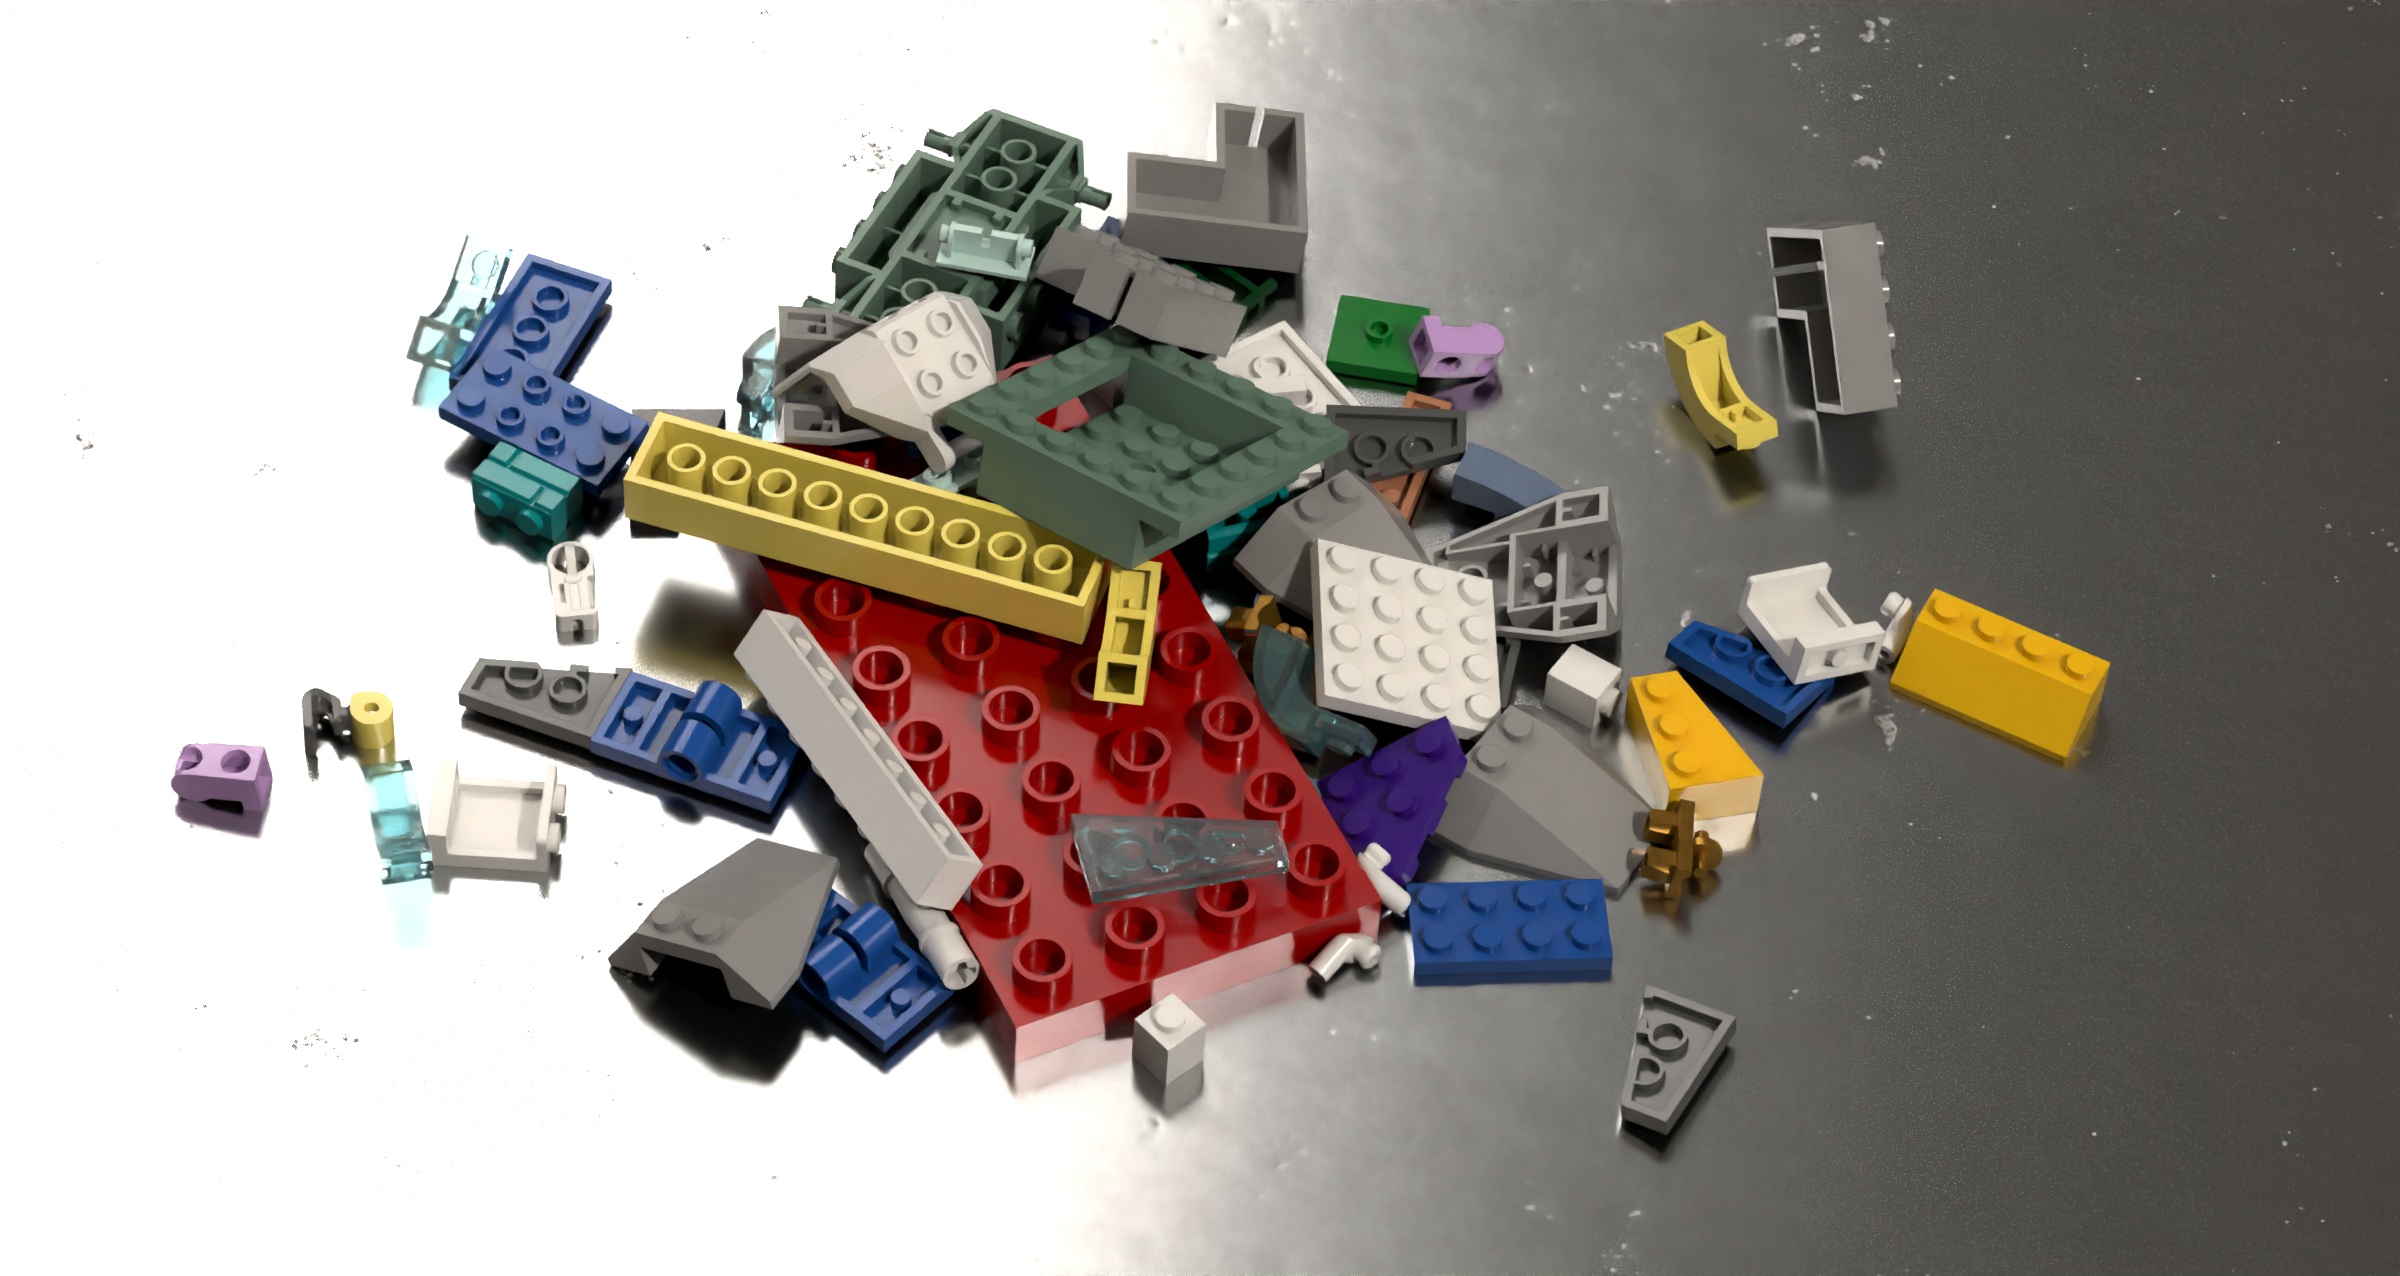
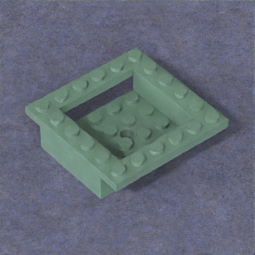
(1151, 471)

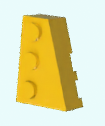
(1688, 750)

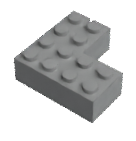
(1230, 210)
(1142, 291)
(1841, 311)

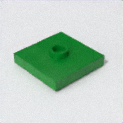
(1373, 339)

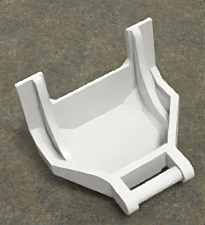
(909, 372)

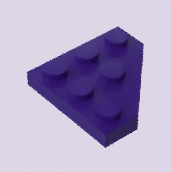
(1396, 795)

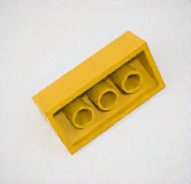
(2000, 675)

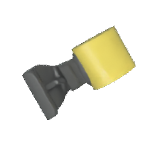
(367, 728)

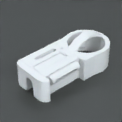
(573, 590)

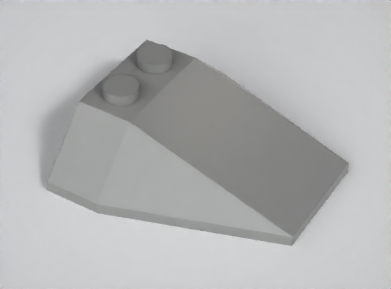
(815, 414)
(1339, 511)
(1549, 567)
(1545, 804)
(742, 916)

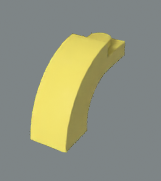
(1710, 390)
(1128, 634)

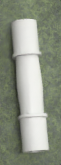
(937, 936)

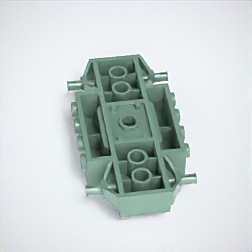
(999, 178)

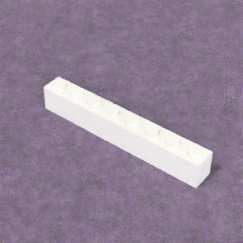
(857, 761)

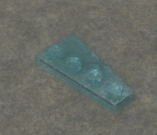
(1166, 854)

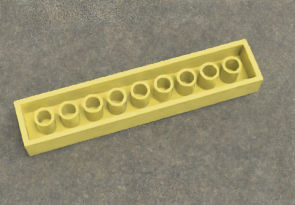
(863, 527)

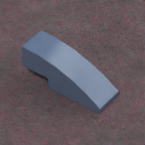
(1499, 483)

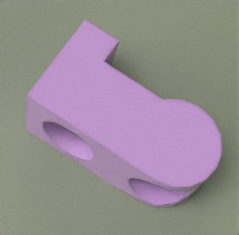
(1454, 350)
(223, 774)

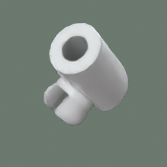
(1898, 631)
(1373, 862)
(1345, 949)

